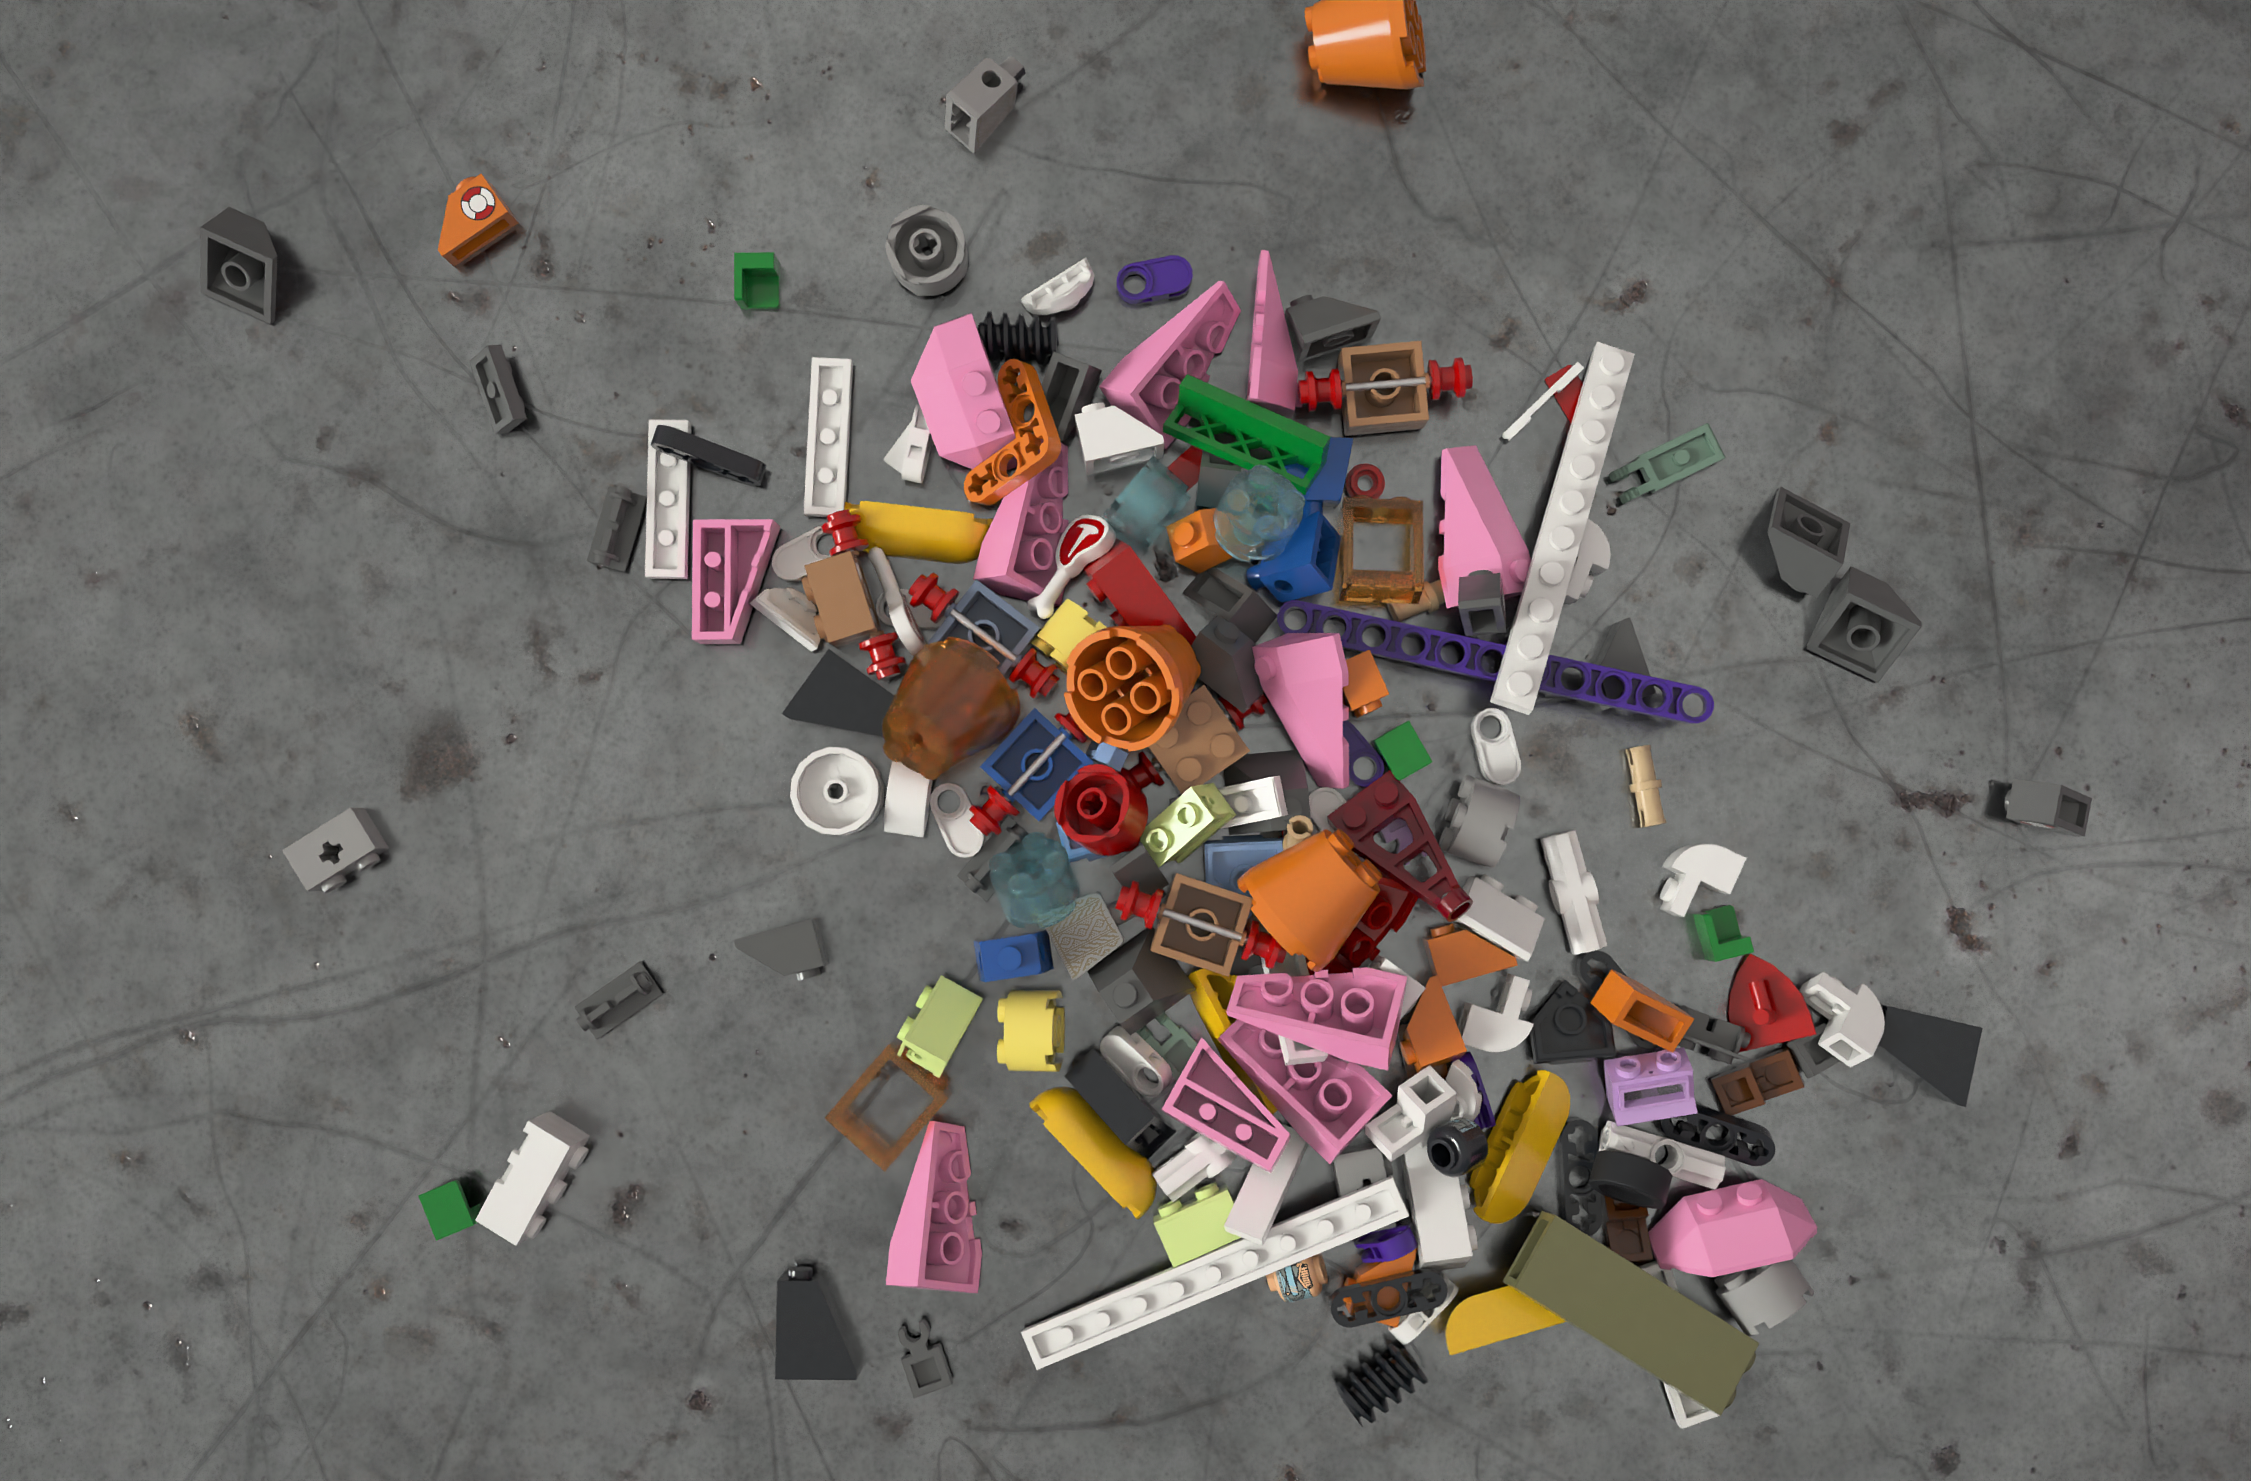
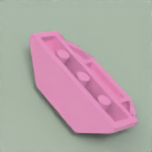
(961, 395)
(1732, 1230)

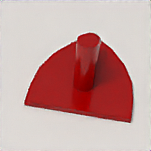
(1768, 1005)

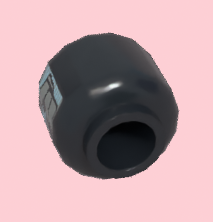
(1457, 1147)

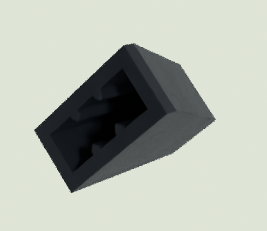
(840, 698)
(1932, 1051)
(1119, 1104)
(811, 1331)

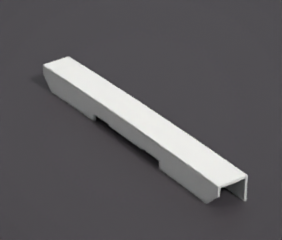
(1557, 387)

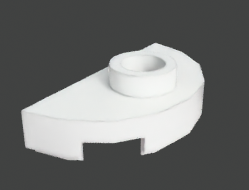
(1061, 291)
(791, 613)
(1467, 1099)

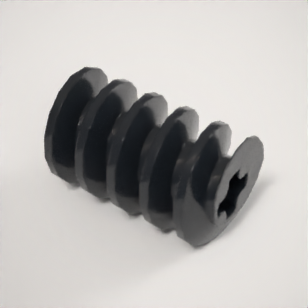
(1019, 338)
(1381, 1383)

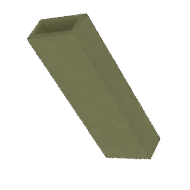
(1632, 1312)

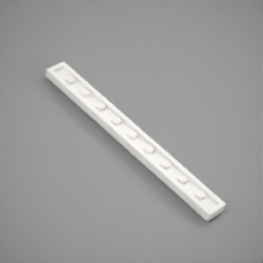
(1562, 529)
(1214, 1273)

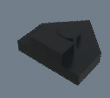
(1570, 1030)

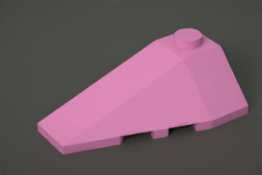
(1272, 359)
(1150, 375)
(1477, 526)
(1023, 537)
(1305, 686)
(1335, 1013)
(1320, 1100)
(934, 1230)

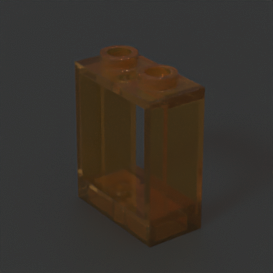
(1378, 584)
(861, 1134)

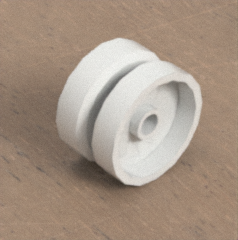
(820, 774)

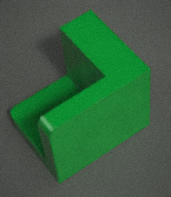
(757, 280)
(1402, 750)
(1721, 934)
(448, 1209)

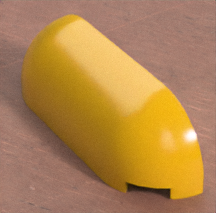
(920, 531)
(1211, 1002)
(1520, 1146)
(1097, 1148)
(1494, 1318)

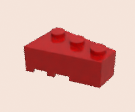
(1132, 591)

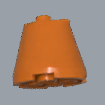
(1367, 43)
(1130, 684)
(1312, 895)

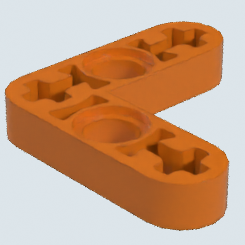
(1025, 445)

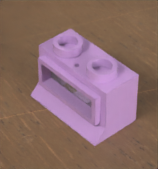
(1650, 1086)

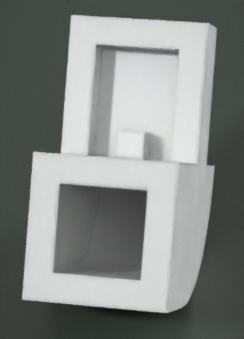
(1592, 556)
(906, 801)
(1695, 865)
(1853, 1016)
(1500, 1028)
(1421, 1106)

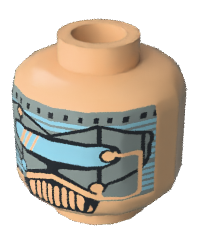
(1299, 1279)

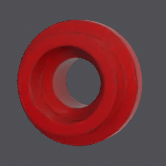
(1365, 471)

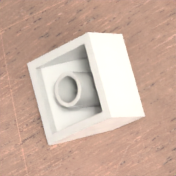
(1114, 439)
(1500, 919)

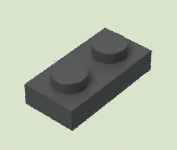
(498, 389)

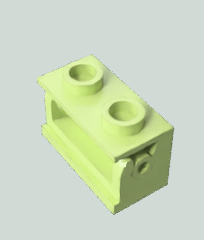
(1186, 824)
(939, 1025)
(1196, 1224)

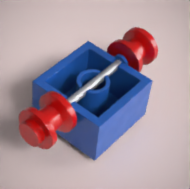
(1030, 769)

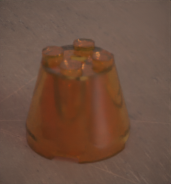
(948, 708)

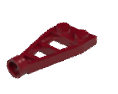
(1377, 808)

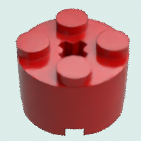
(1101, 810)

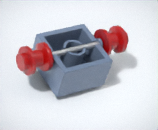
(990, 624)

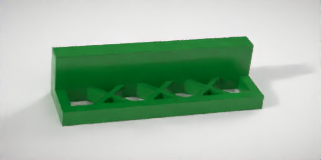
(1253, 429)

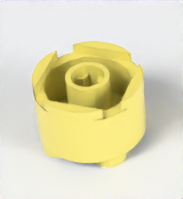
(1064, 631)
(1031, 1030)

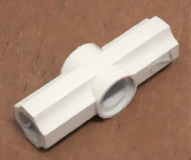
(1573, 892)
(1682, 1161)
(1190, 1166)

